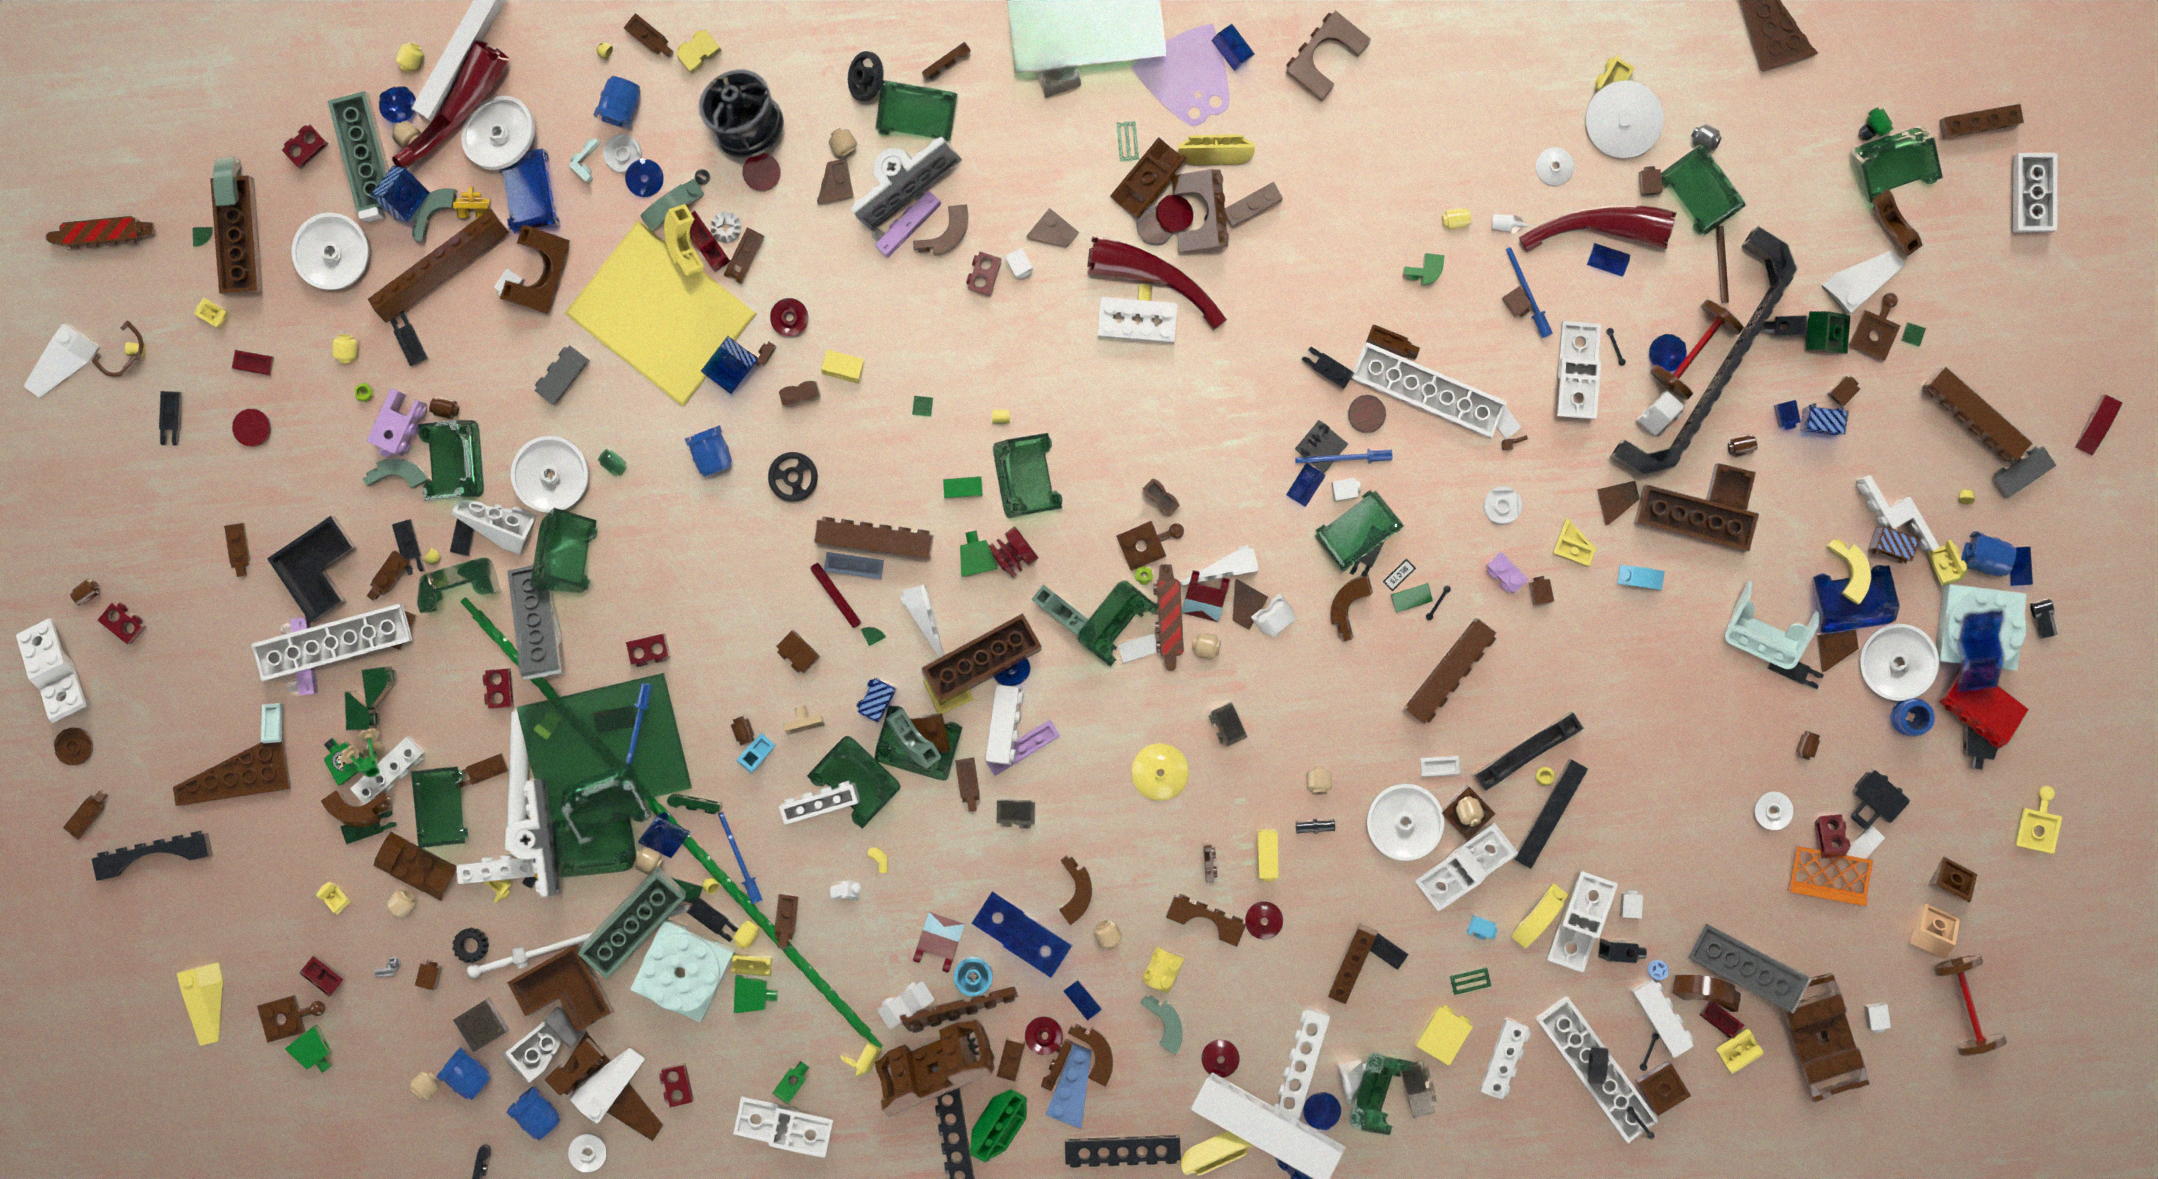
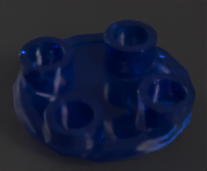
(397, 104)
(1667, 352)
(1322, 1110)

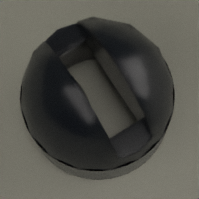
(1867, 132)
(699, 180)

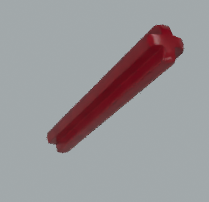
(835, 595)

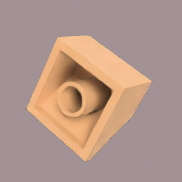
(1935, 931)

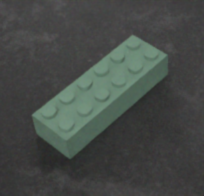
(359, 146)
(631, 922)

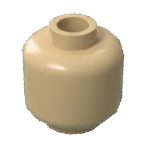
(405, 133)
(842, 142)
(1206, 645)
(1319, 780)
(1469, 811)
(648, 860)
(401, 903)
(1107, 934)
(424, 1085)

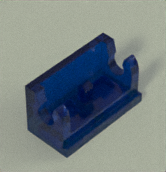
(1232, 46)

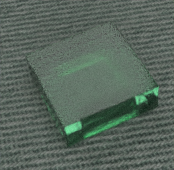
(1913, 334)
(922, 406)

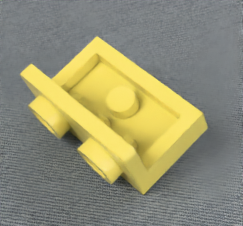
(1616, 71)
(1947, 563)
(1162, 970)
(1739, 1051)

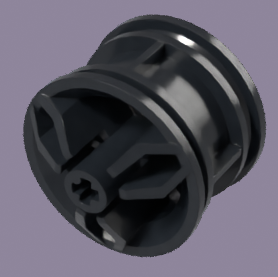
(741, 113)

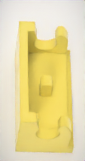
(842, 366)
(751, 965)

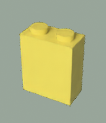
(1267, 854)
(1444, 1034)

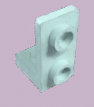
(582, 170)

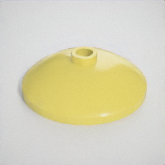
(1160, 757)

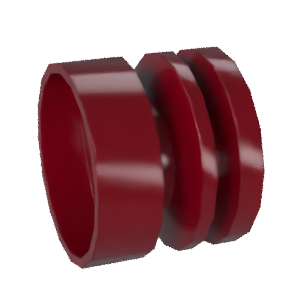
(1013, 552)

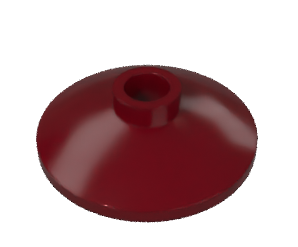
(782, 309)
(1264, 910)
(1034, 1033)
(1220, 1048)

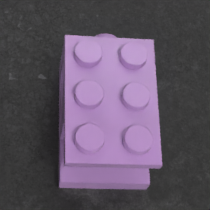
(393, 429)

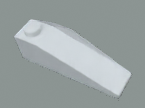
(1859, 282)
(60, 360)
(501, 525)
(1234, 564)
(920, 607)
(534, 1051)
(1351, 1076)
(603, 1087)

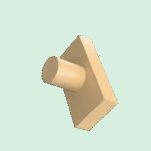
(803, 721)

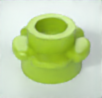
(368, 392)
(1144, 570)

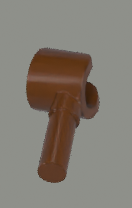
(1507, 444)

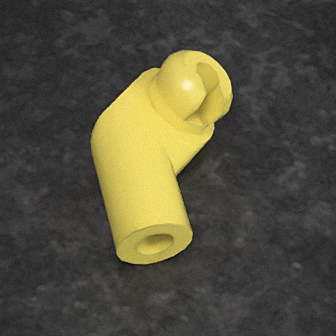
(879, 856)

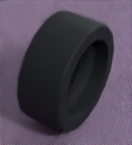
(1598, 1065)

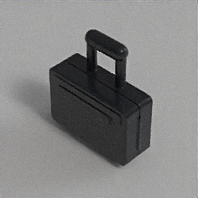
(1879, 796)

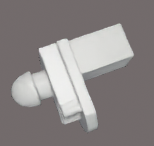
(846, 890)

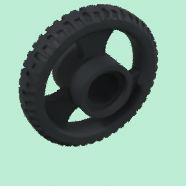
(865, 76)
(803, 463)

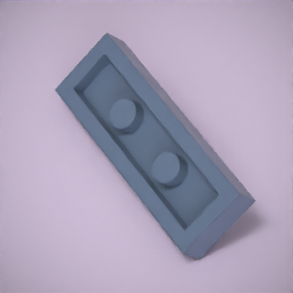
(854, 565)

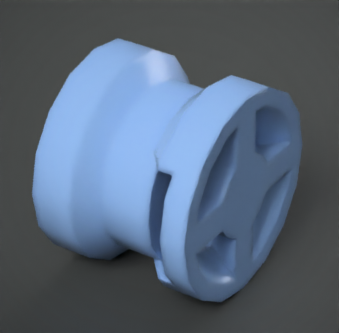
(1661, 970)

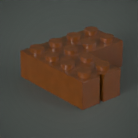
(567, 979)

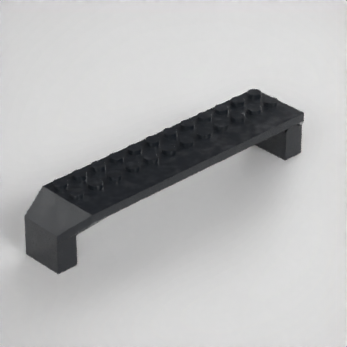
(1780, 272)

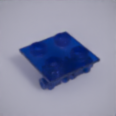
(664, 835)

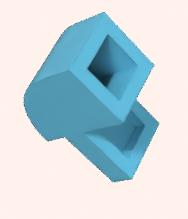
(1641, 577)
(755, 753)

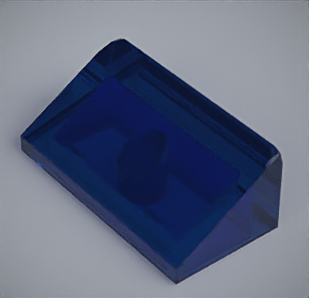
(1608, 259)
(1305, 485)
(2022, 569)
(1082, 999)

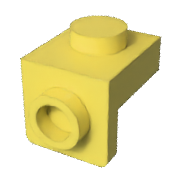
(210, 312)
(500, 887)
(333, 897)

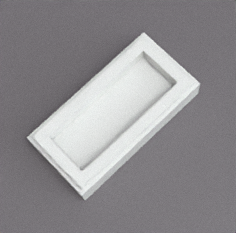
(371, 214)
(1507, 423)
(1138, 648)
(1440, 766)
(1865, 843)

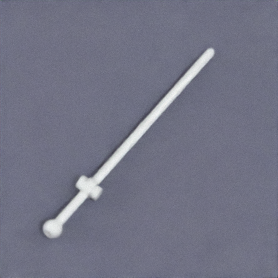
(520, 957)

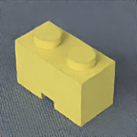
(697, 50)

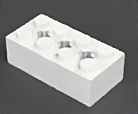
(2045, 184)
(1146, 310)

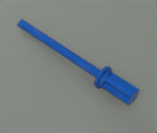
(1539, 317)
(1371, 455)
(641, 704)
(749, 883)

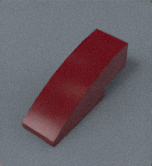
(707, 244)
(2098, 424)

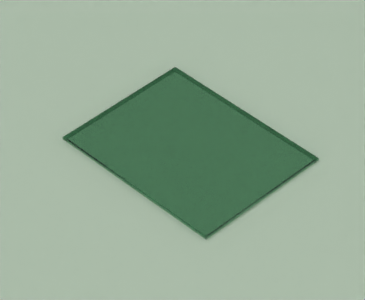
(1083, 32)
(592, 733)

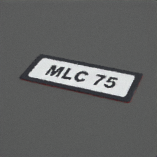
(1399, 575)

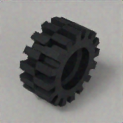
(462, 953)

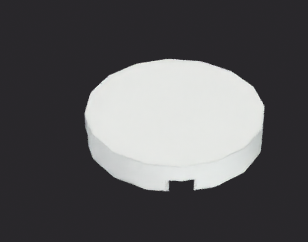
(621, 152)
(1502, 505)

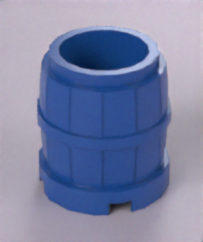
(618, 101)
(709, 451)
(1989, 555)
(1921, 723)
(464, 1074)
(534, 1114)

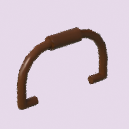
(131, 363)

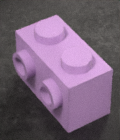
(1506, 572)

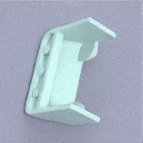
(1764, 640)

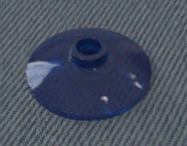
(644, 167)
(1021, 673)

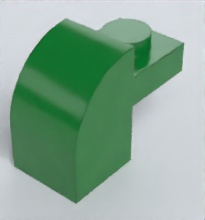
(1431, 270)

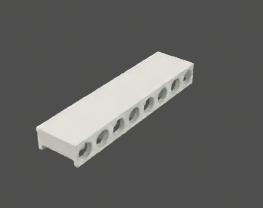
(442, 79)
(1428, 390)
(331, 642)
(1574, 1041)
(1267, 1128)

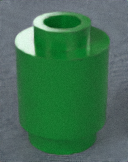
(1880, 121)

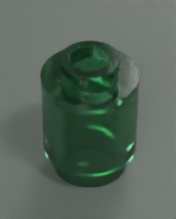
(612, 462)

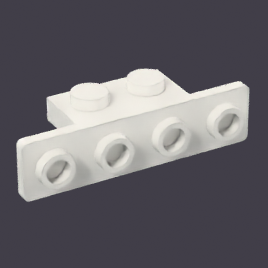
(494, 870)

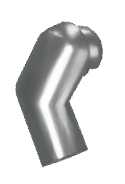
(390, 969)

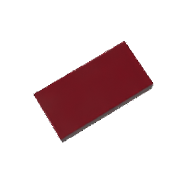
(252, 362)

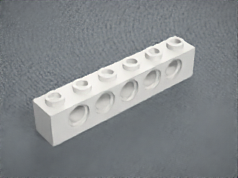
(1307, 1018)

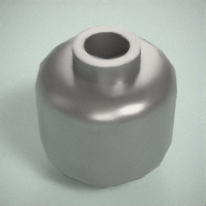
(1706, 136)

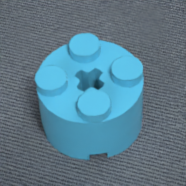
(966, 967)

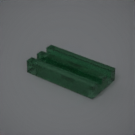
(1126, 124)
(1482, 970)

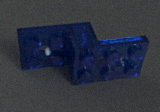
(1980, 650)
(1021, 934)

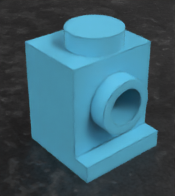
(1482, 928)

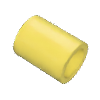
(1145, 292)
(132, 348)
(1001, 416)

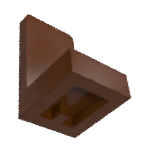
(765, 353)

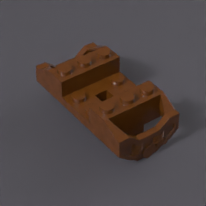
(1834, 1055)
(933, 1068)

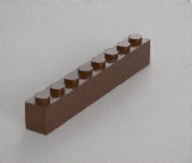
(438, 265)

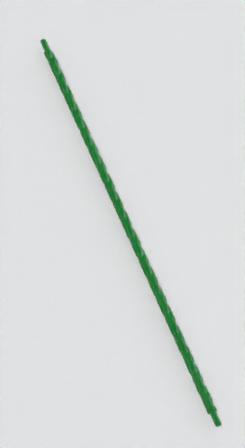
(708, 863)

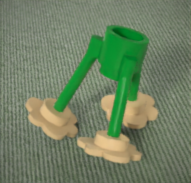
(373, 750)

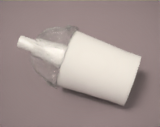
(1508, 223)

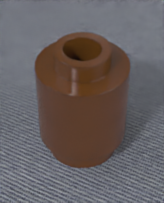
(444, 407)
(1742, 445)
(85, 592)
(742, 730)
(1808, 745)

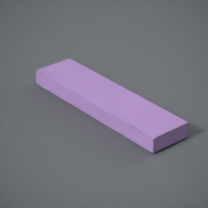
(1028, 744)

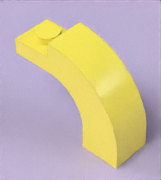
(678, 240)
(1859, 568)
(1540, 917)

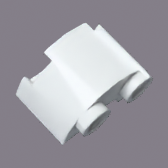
(1274, 617)

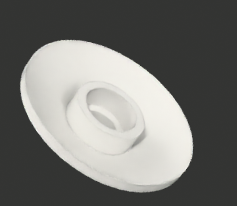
(1554, 176)
(1783, 813)
(585, 1162)

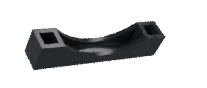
(1528, 750)
(1551, 813)
(113, 865)

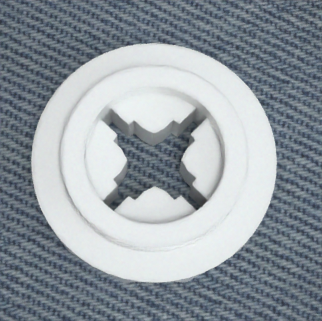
(732, 233)

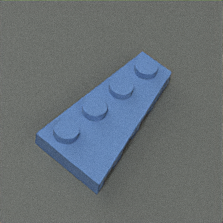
(1070, 1093)

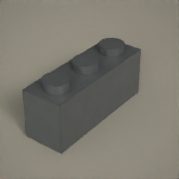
(561, 374)
(2023, 471)

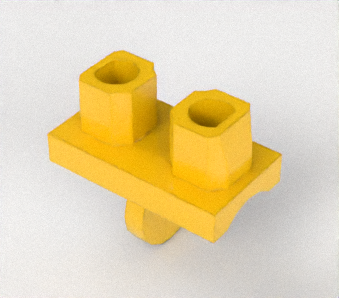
(471, 200)

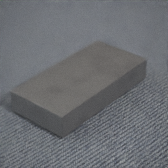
(563, 1027)

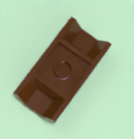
(1148, 178)
(415, 865)

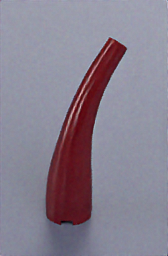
(473, 84)
(1632, 222)
(1126, 261)

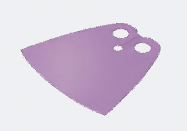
(1189, 67)

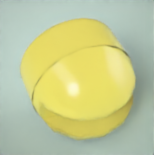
(604, 50)
(1966, 496)
(432, 556)
(710, 886)

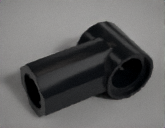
(2043, 613)

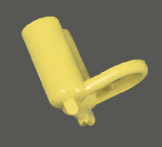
(866, 1060)

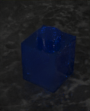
(1787, 414)

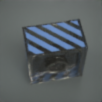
(481, 1024)

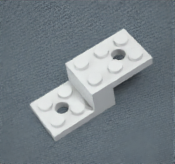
(1579, 370)
(1897, 513)
(51, 670)
(1466, 867)
(1582, 921)
(783, 1127)

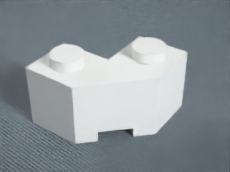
(1660, 414)
(912, 1000)

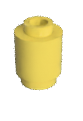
(1456, 218)
(746, 934)

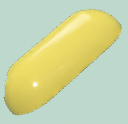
(1216, 149)
(1214, 1153)

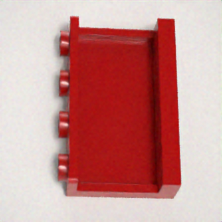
(1987, 711)

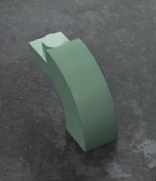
(225, 181)
(683, 194)
(434, 202)
(408, 470)
(1060, 609)
(911, 741)
(1173, 1029)

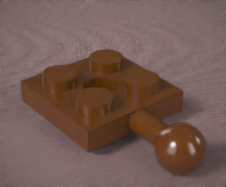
(1886, 328)
(1153, 540)
(290, 1009)

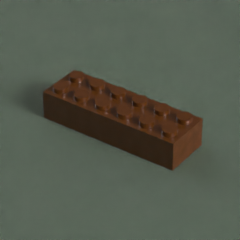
(237, 241)
(1977, 415)
(1696, 518)
(872, 538)
(981, 659)
(1450, 670)

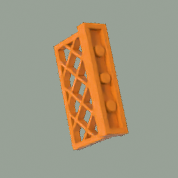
(1830, 892)

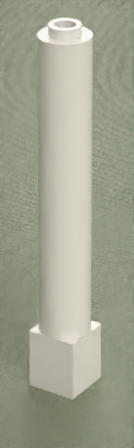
(517, 774)

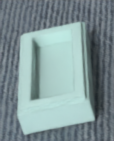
(271, 723)

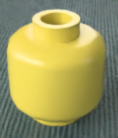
(409, 57)
(344, 348)

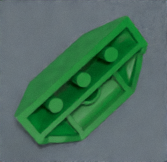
(998, 1125)

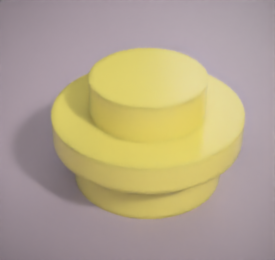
(1545, 776)

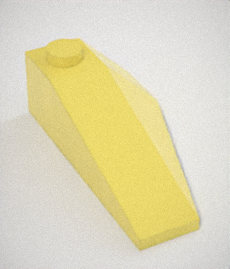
(203, 999)

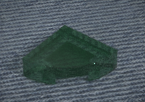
(201, 235)
(872, 635)

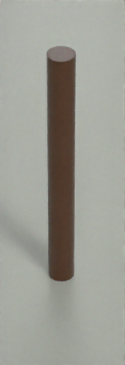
(1722, 264)

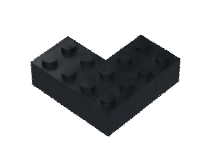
(303, 567)

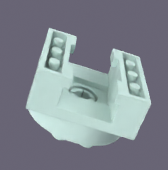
(1962, 600)
(704, 968)

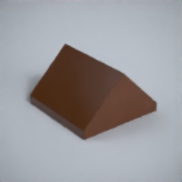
(1954, 879)

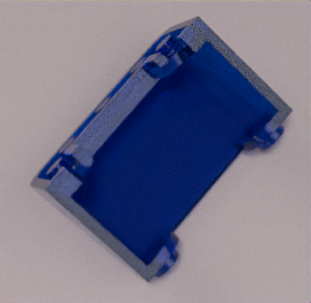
(530, 192)
(1840, 614)

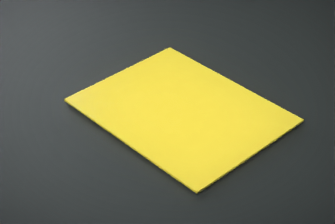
(657, 314)

